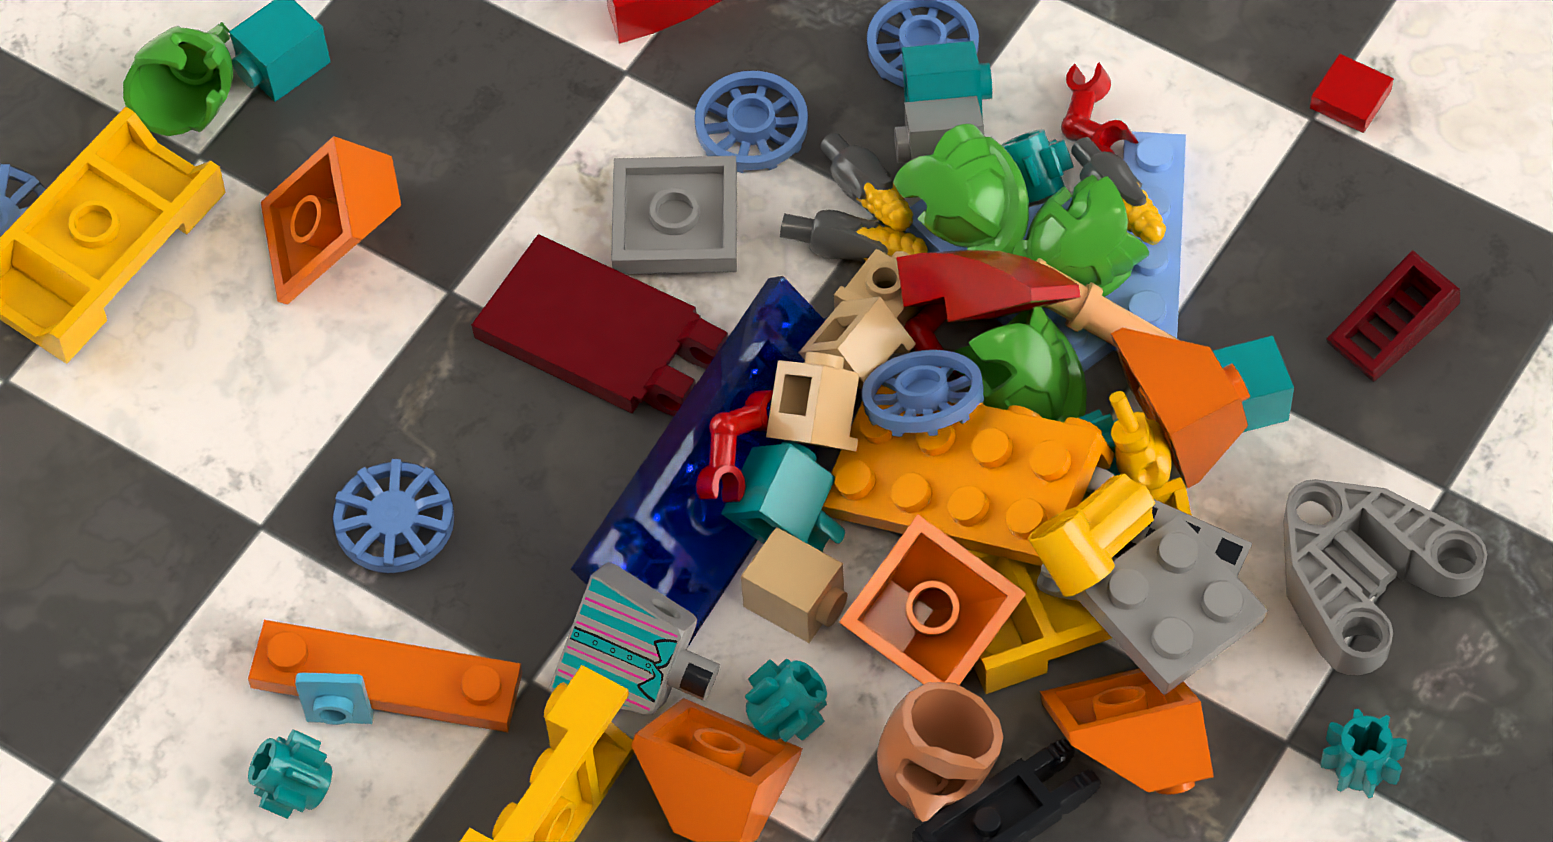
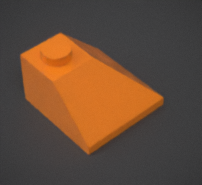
(326, 212)
(1187, 395)
(932, 606)
(1135, 729)
(713, 772)

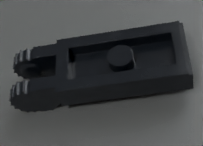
(1013, 802)

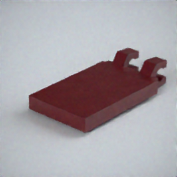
(597, 328)

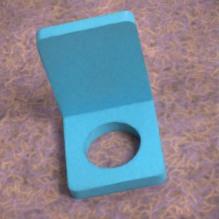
(334, 698)

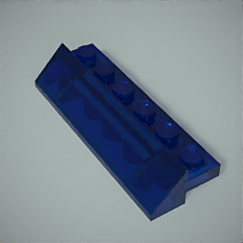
(659, 522)

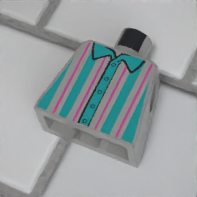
(635, 641)

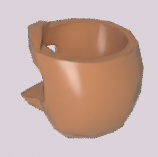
(937, 747)

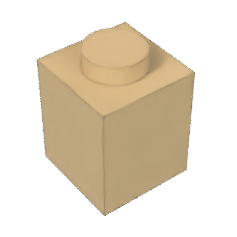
(794, 585)

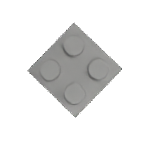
(674, 215)
(1172, 604)

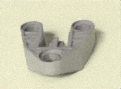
(1357, 554)

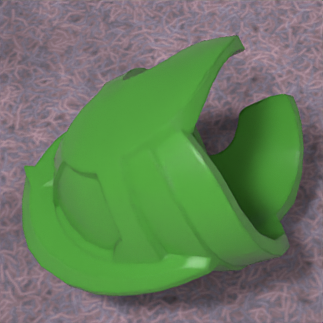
(180, 79)
(969, 191)
(1087, 238)
(1030, 367)

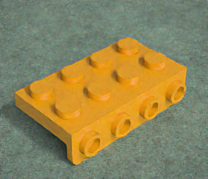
(973, 481)

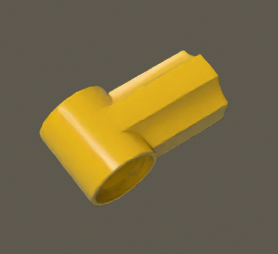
(1083, 539)

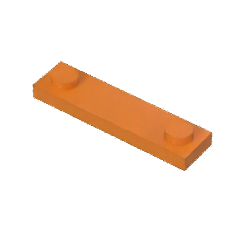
(395, 674)

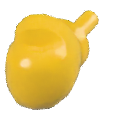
(1139, 445)

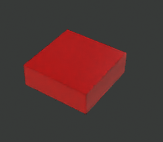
(1351, 93)

